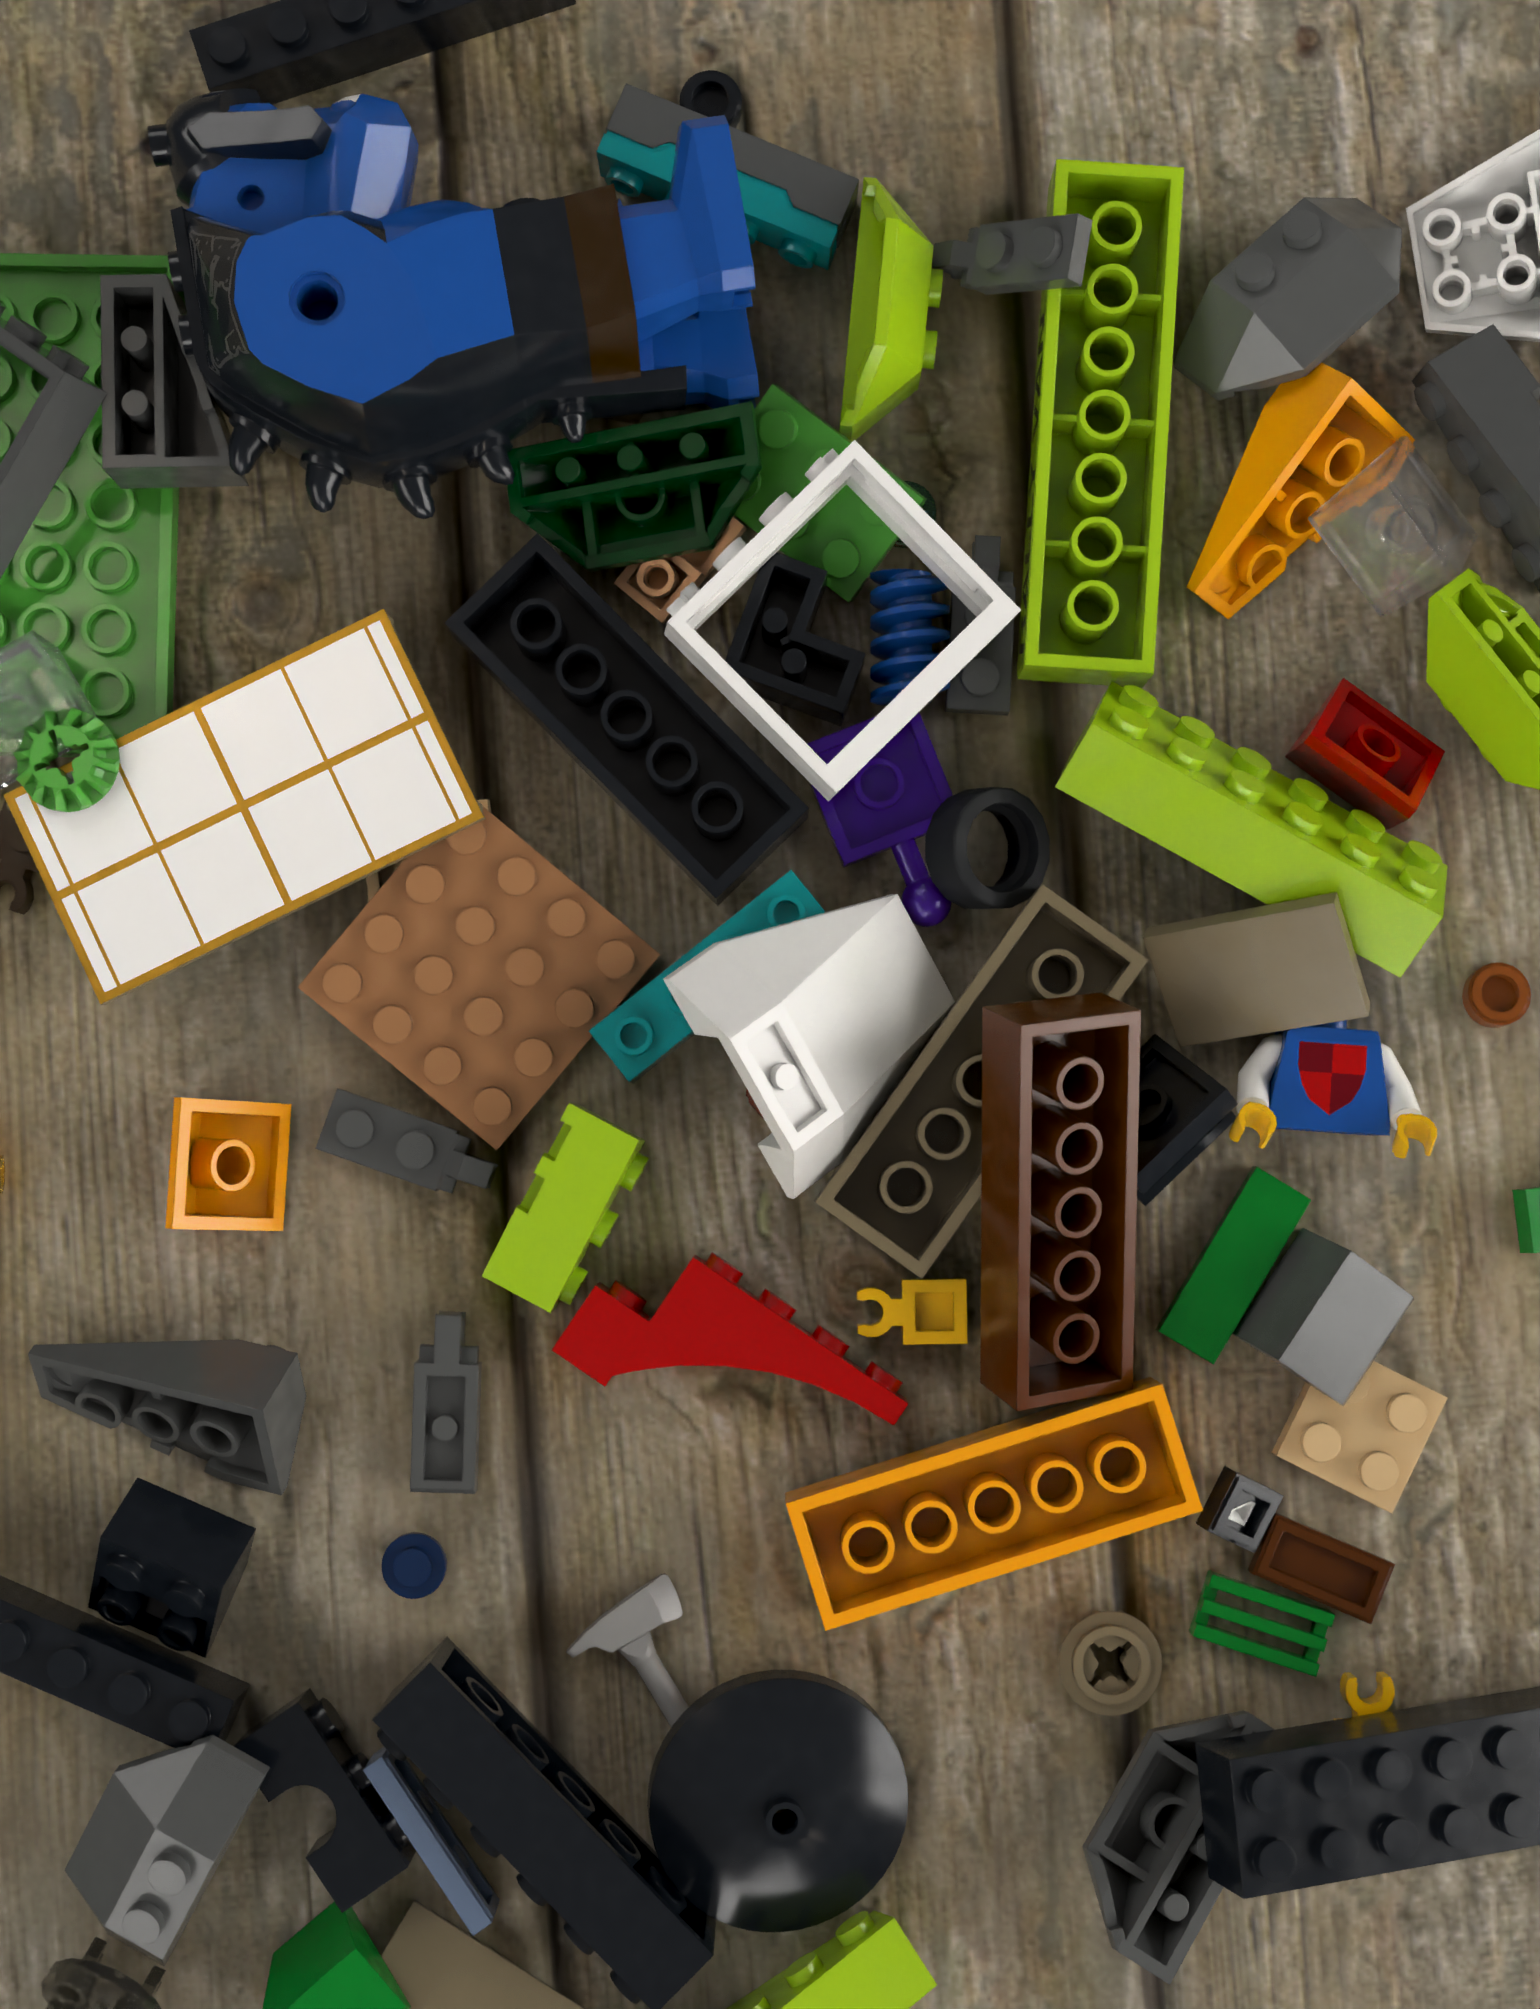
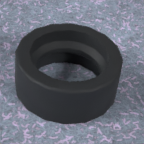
(1026, 841)

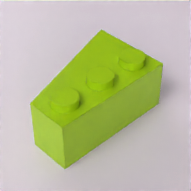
(566, 1209)

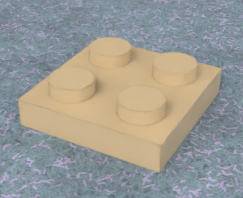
(1369, 1441)

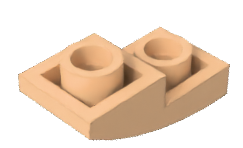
(660, 581)

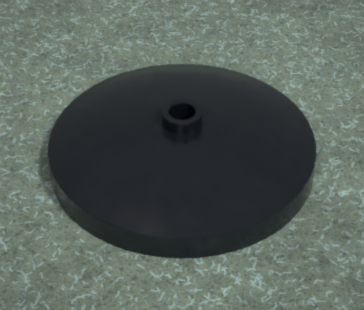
(766, 1748)

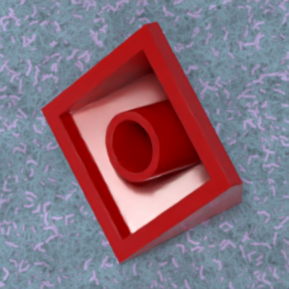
(1367, 755)

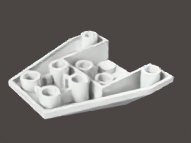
(1482, 247)
(817, 1024)

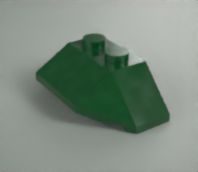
(639, 486)

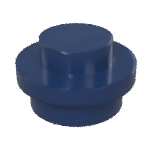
(414, 1565)

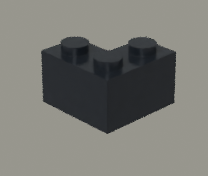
(779, 653)

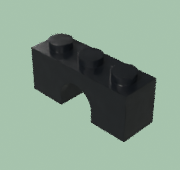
(306, 1748)

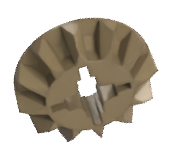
(1110, 1693)

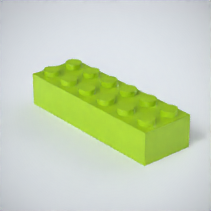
(1254, 824)

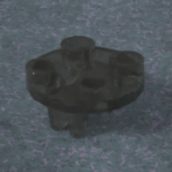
(92, 1985)

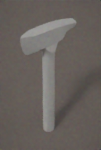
(628, 1630)

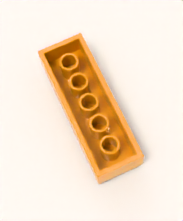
(991, 1502)

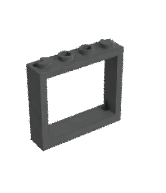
(46, 435)

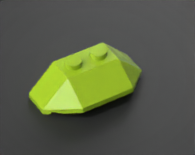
(888, 312)
(1488, 673)

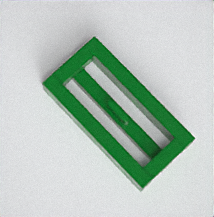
(1313, 1641)

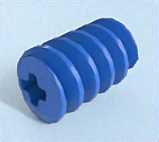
(905, 628)

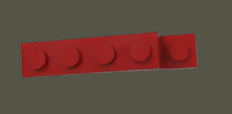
(718, 1323)

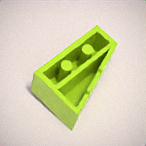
(859, 1968)

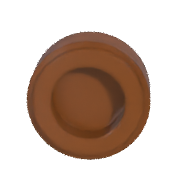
(1496, 995)

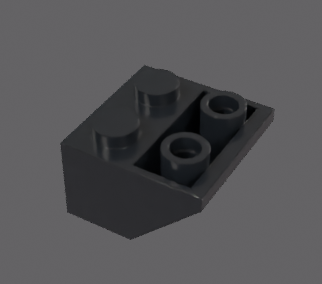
(169, 1567)

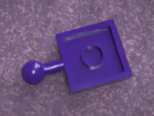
(888, 809)

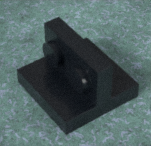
(1178, 1115)

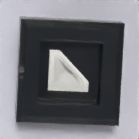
(1239, 1509)

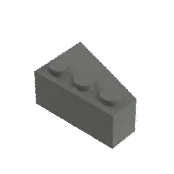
(157, 408)

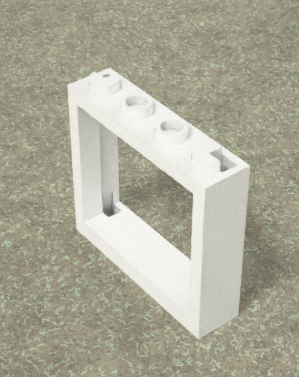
(781, 522)

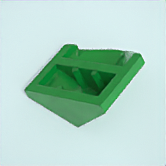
(331, 1967)

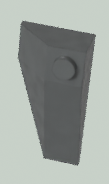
(208, 1397)

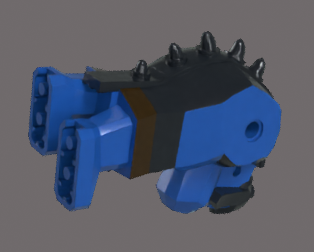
(442, 328)

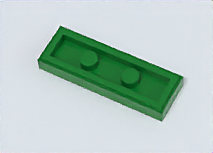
(1233, 1264)

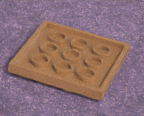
(479, 974)

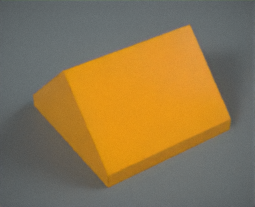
(228, 1165)

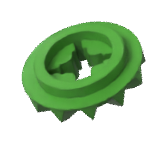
(93, 770)

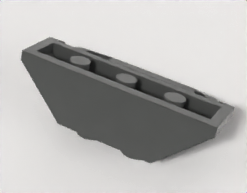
(1292, 297)
(162, 1840)
(1152, 1848)

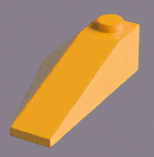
(1300, 454)

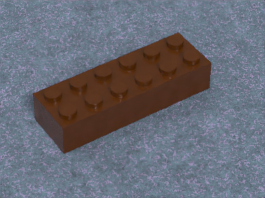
(1059, 1198)

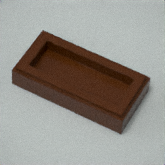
(1322, 1568)

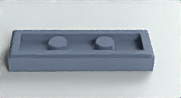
(433, 1839)

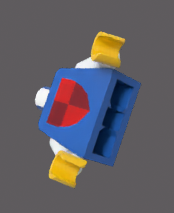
(1330, 1084)

